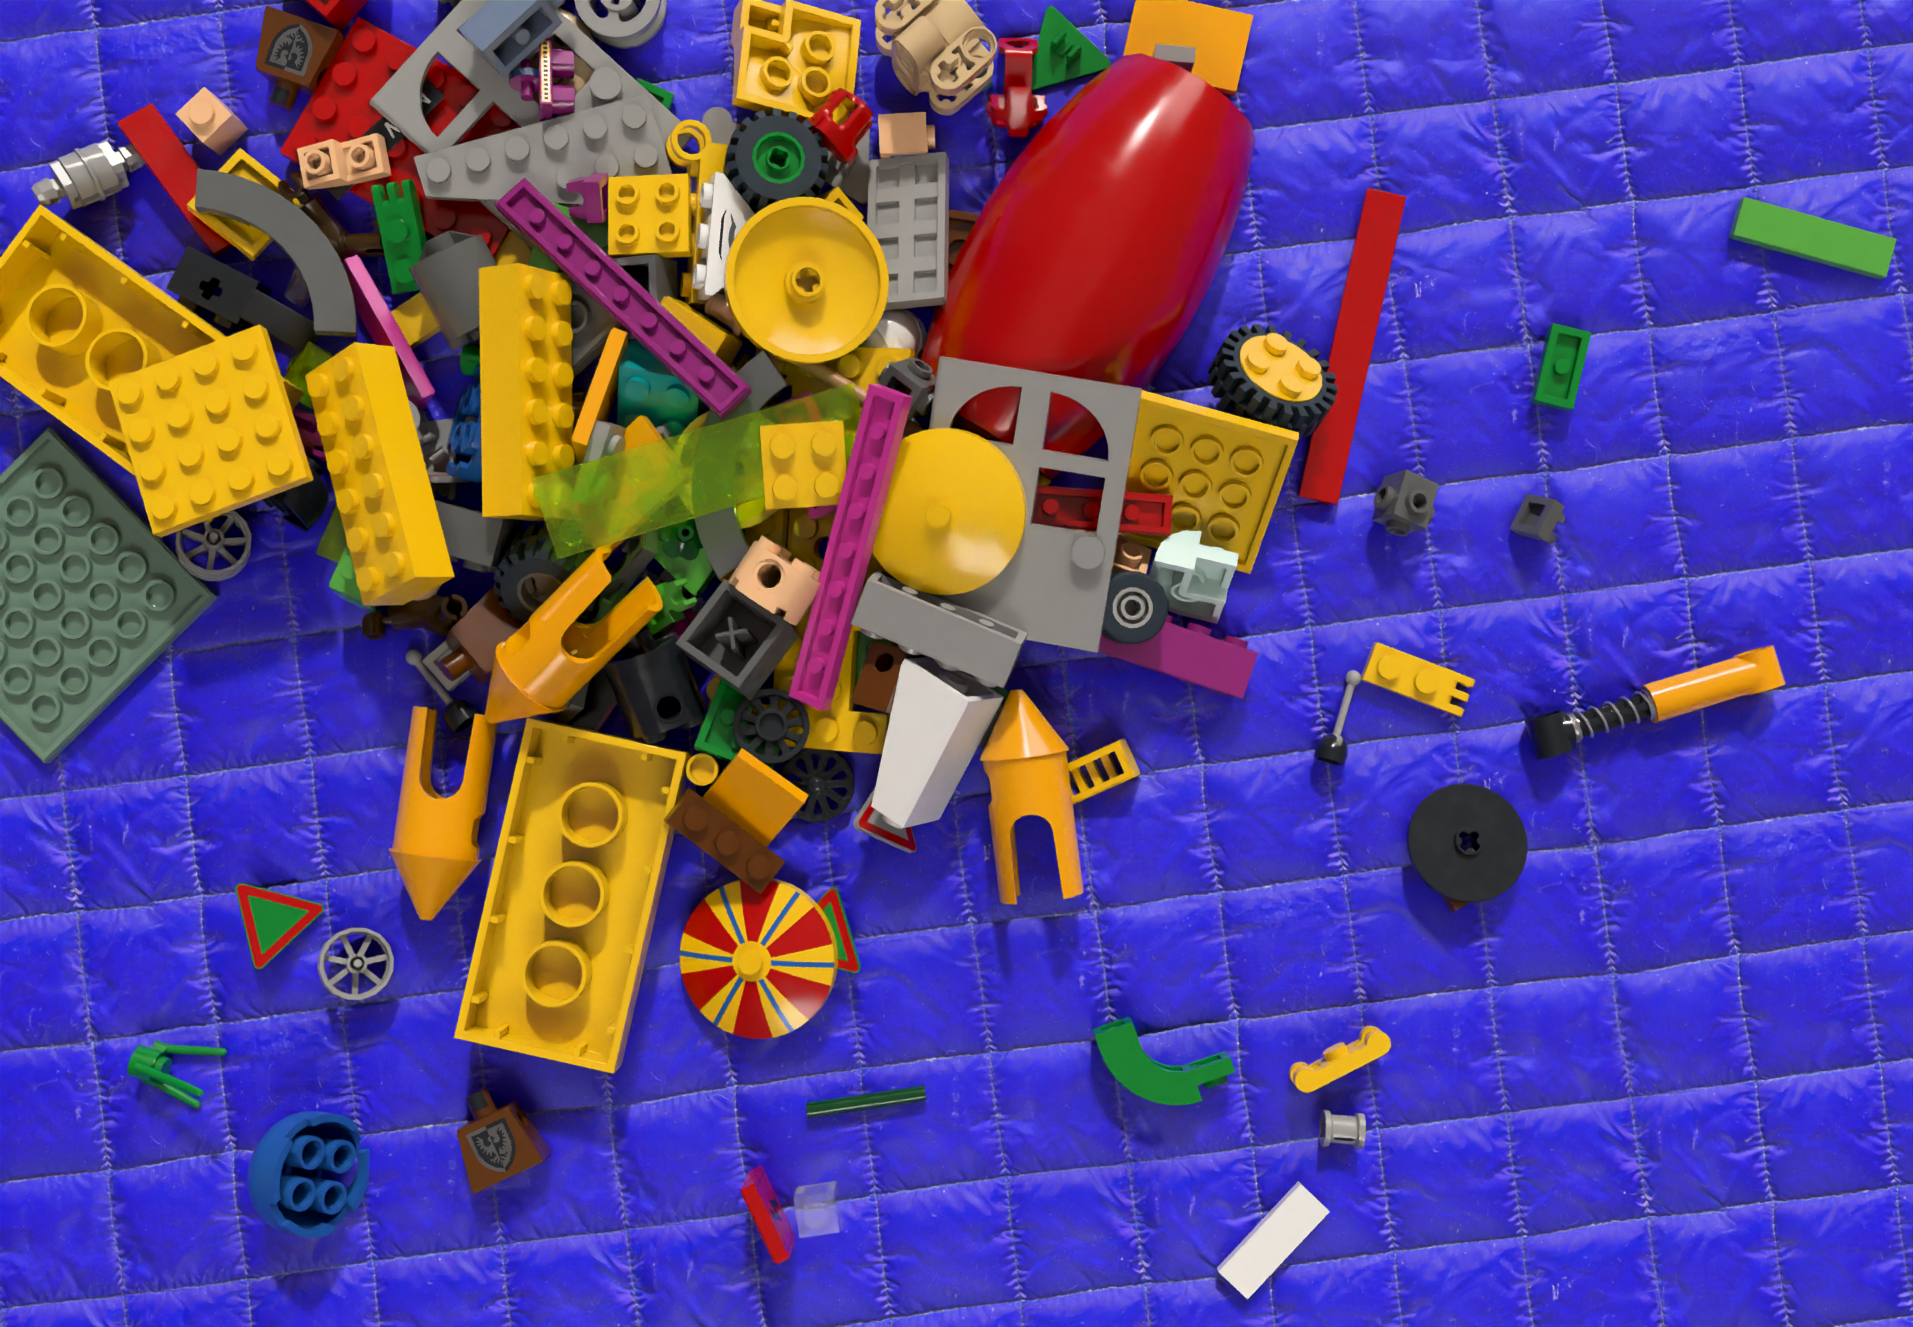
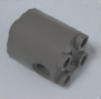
(450, 283)

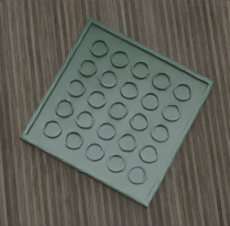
(80, 595)

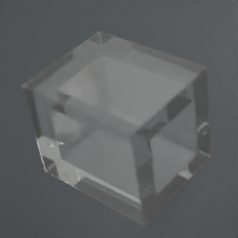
(817, 1209)

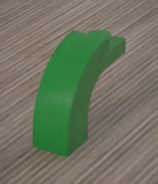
(1150, 1078)

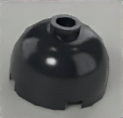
(303, 503)

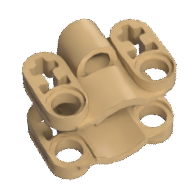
(935, 45)

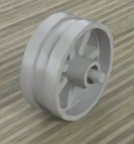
(213, 546)
(355, 964)

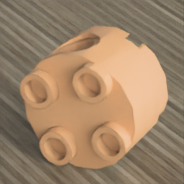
(758, 575)

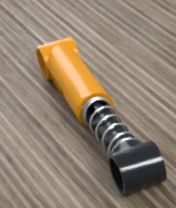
(1659, 700)

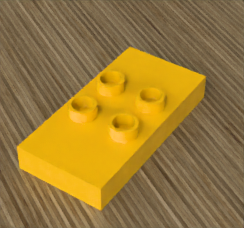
(82, 320)
(572, 895)

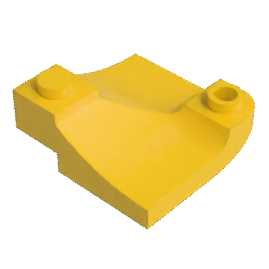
(792, 57)

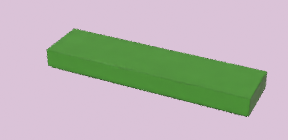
(1812, 238)

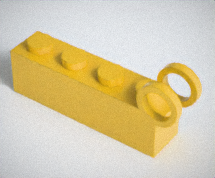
(700, 167)

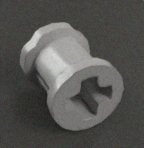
(1342, 1129)

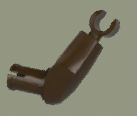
(342, 241)
(433, 614)

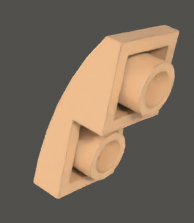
(344, 163)

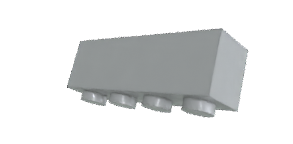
(939, 629)

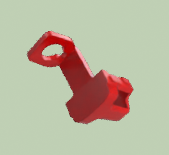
(1017, 107)
(842, 138)

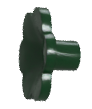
(678, 545)

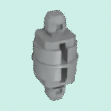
(87, 175)

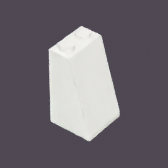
(929, 740)

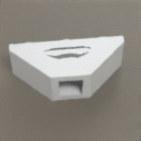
(723, 220)

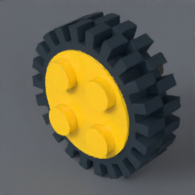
(1272, 379)

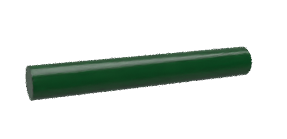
(866, 1101)

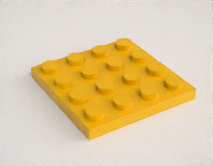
(210, 431)
(1217, 469)

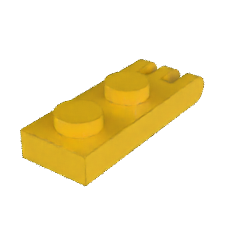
(1415, 678)

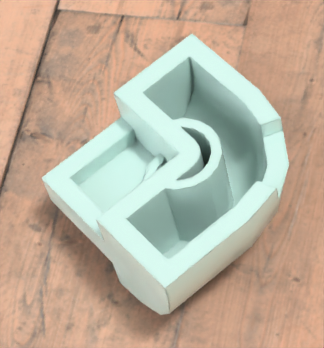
(1193, 575)

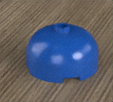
(465, 438)
(288, 1170)

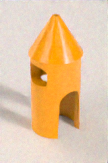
(555, 654)
(1029, 778)
(435, 834)

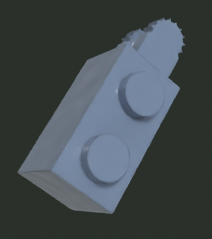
(510, 30)

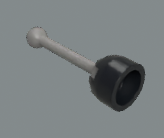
(458, 713)
(1333, 747)

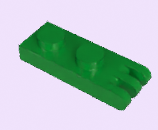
(400, 231)

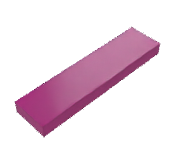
(386, 331)

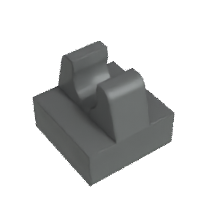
(1538, 518)

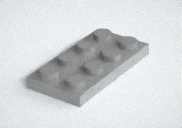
(912, 226)

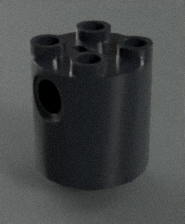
(647, 672)

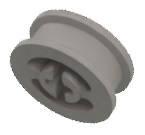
(624, 24)

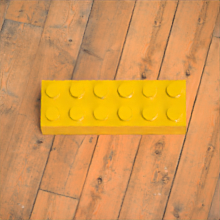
(523, 385)
(379, 475)

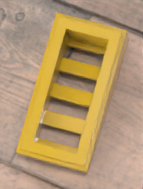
(716, 338)
(1125, 758)

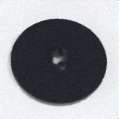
(1497, 842)

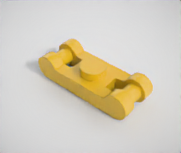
(1340, 1060)

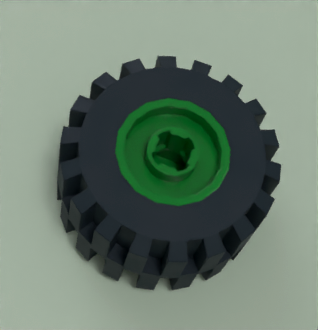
(775, 159)

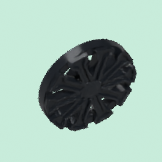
(771, 726)
(820, 784)

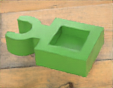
(672, 607)

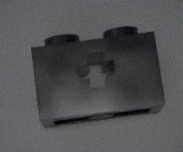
(201, 275)

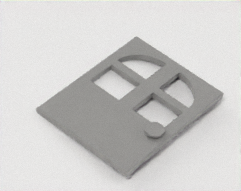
(402, 94)
(1059, 575)

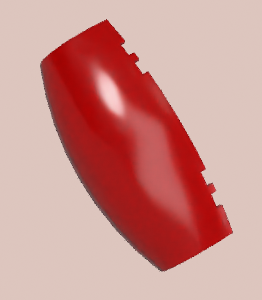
(1096, 245)

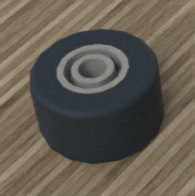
(1149, 612)

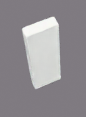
(1272, 1240)

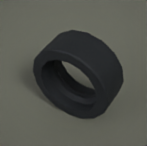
(278, 320)

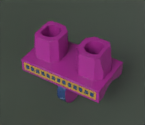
(552, 64)

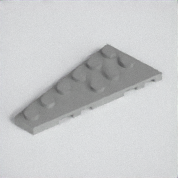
(603, 139)

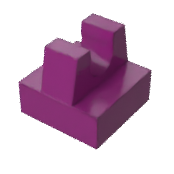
(595, 195)

